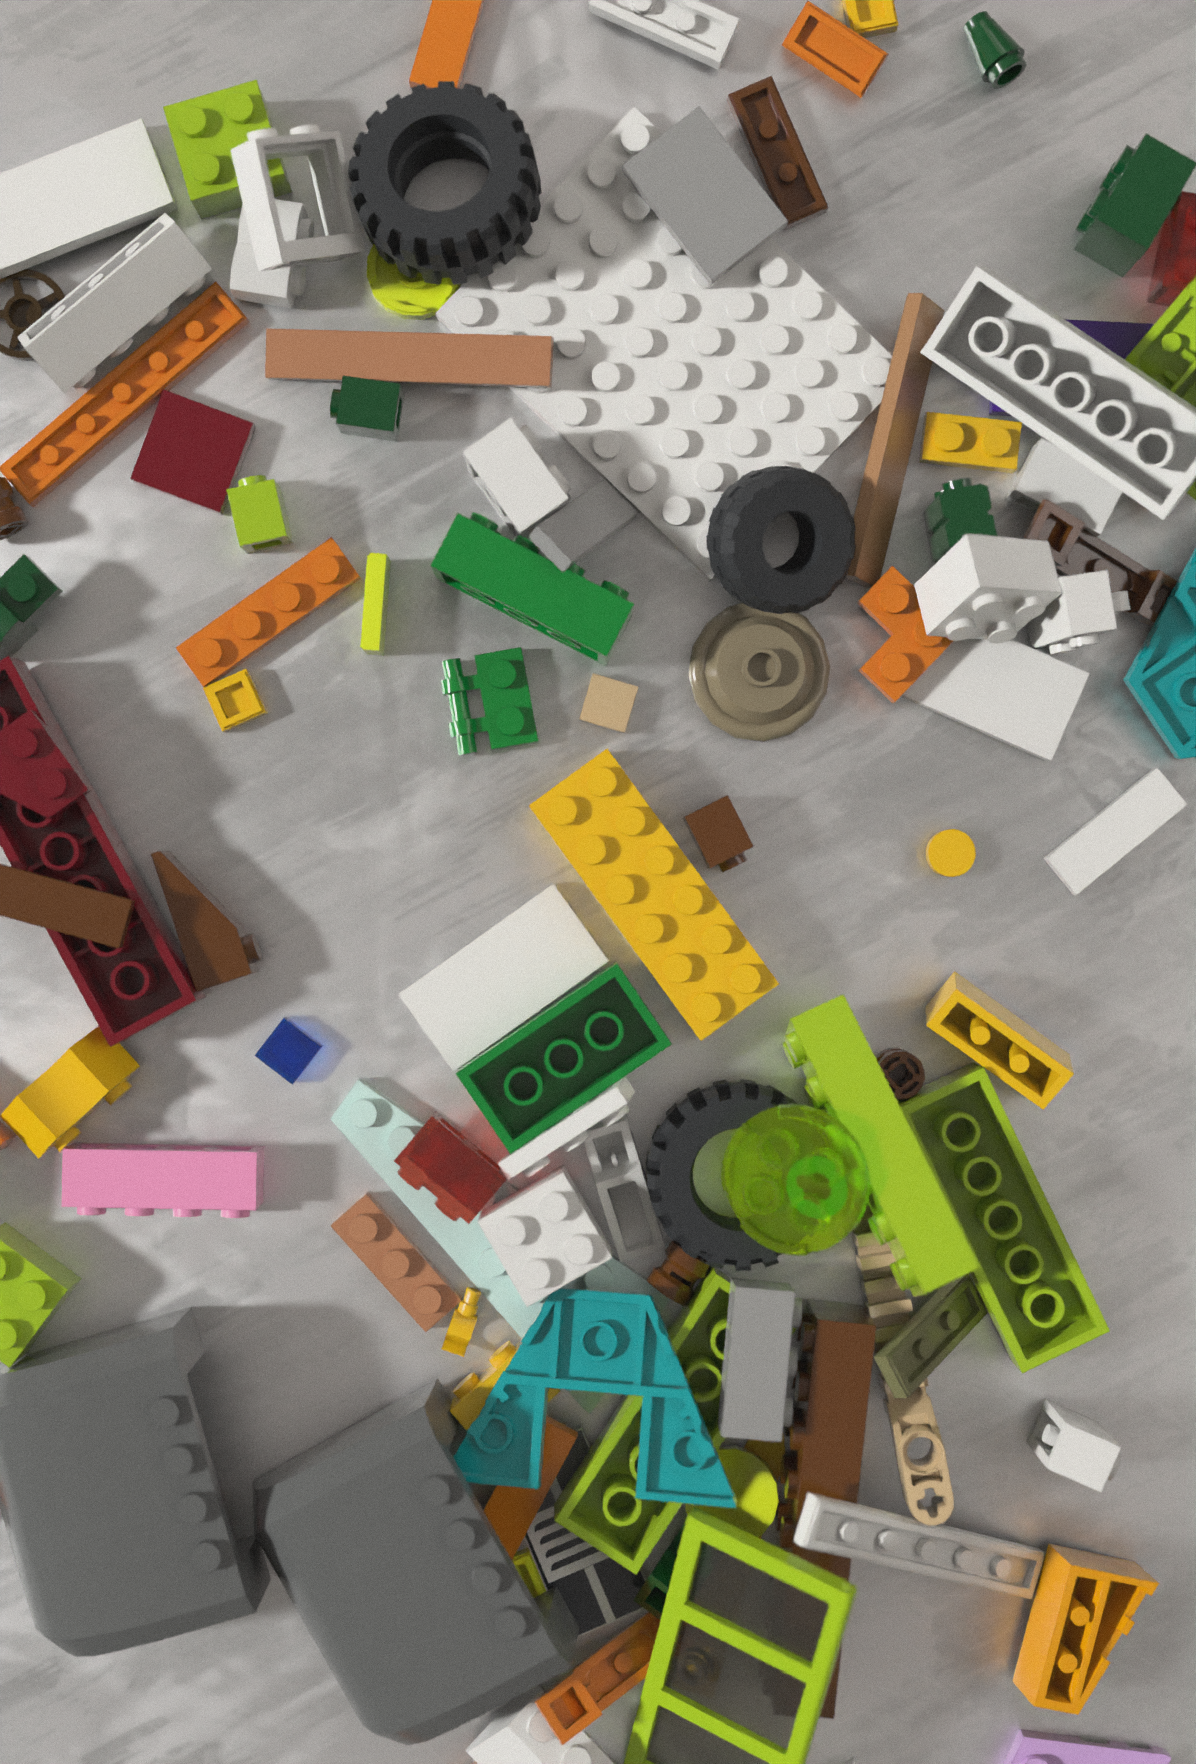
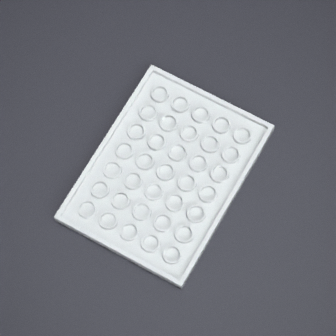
(657, 370)

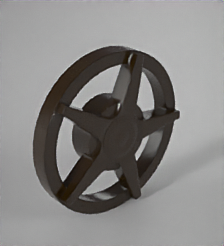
(24, 309)

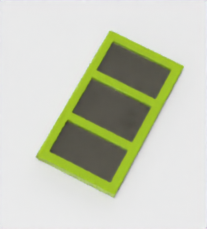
(739, 1652)

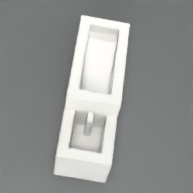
(623, 1189)

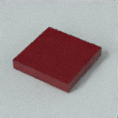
(192, 452)

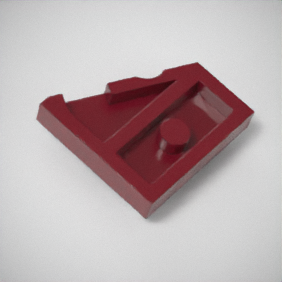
(37, 768)

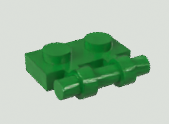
(504, 696)

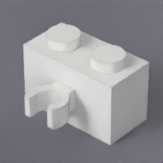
(1078, 614)

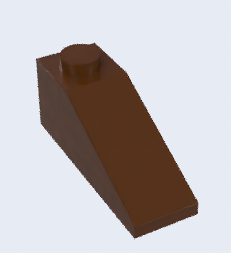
(208, 932)

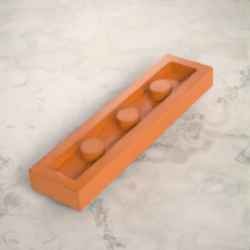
(268, 613)

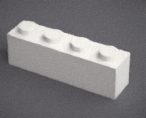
(115, 304)

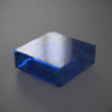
(289, 1050)

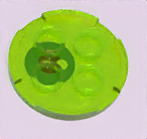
(796, 1179)

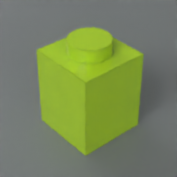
(259, 514)

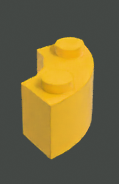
(69, 1092)

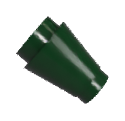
(994, 50)

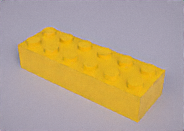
(653, 894)

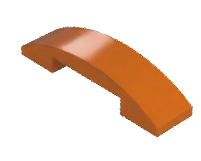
(599, 1679)

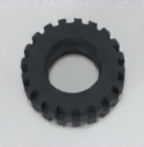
(436, 127)
(672, 1164)

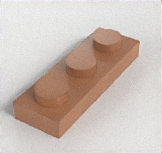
(396, 1261)

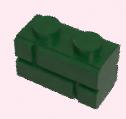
(958, 512)

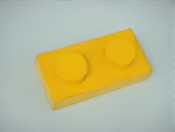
(970, 442)

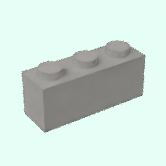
(758, 1360)

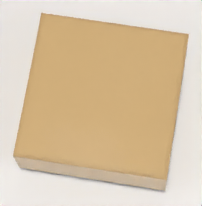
(608, 703)

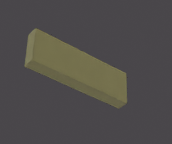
(930, 1336)

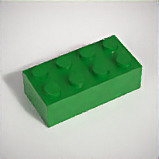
(532, 588)
(563, 1057)

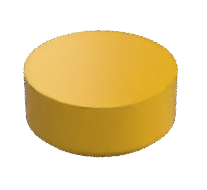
(950, 853)

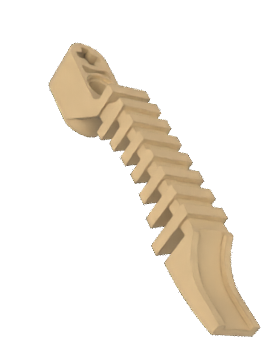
(910, 1416)

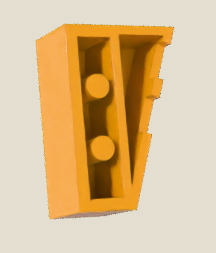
(1075, 1623)

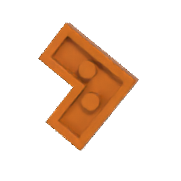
(908, 650)

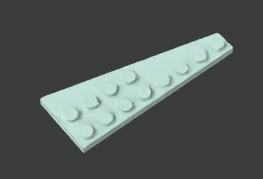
(380, 1133)

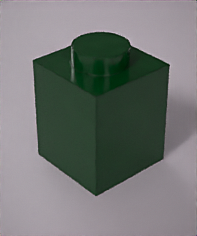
(368, 408)

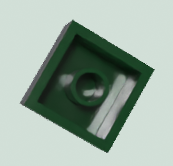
(1132, 204)

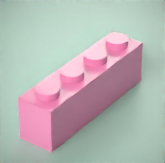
(163, 1178)

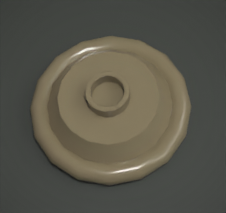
(758, 672)

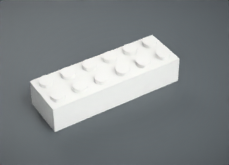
(1069, 390)

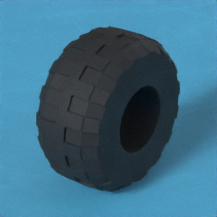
(823, 546)

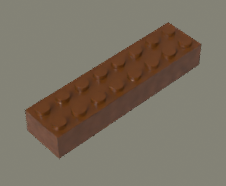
(827, 1428)

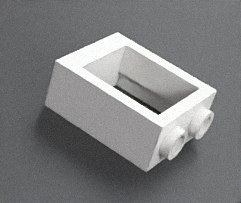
(332, 189)

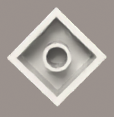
(515, 479)
(987, 588)
(545, 1235)

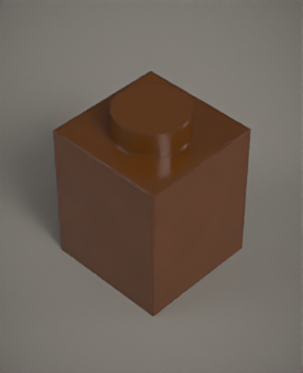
(719, 834)

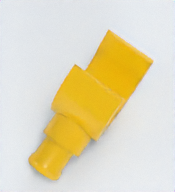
(462, 1323)

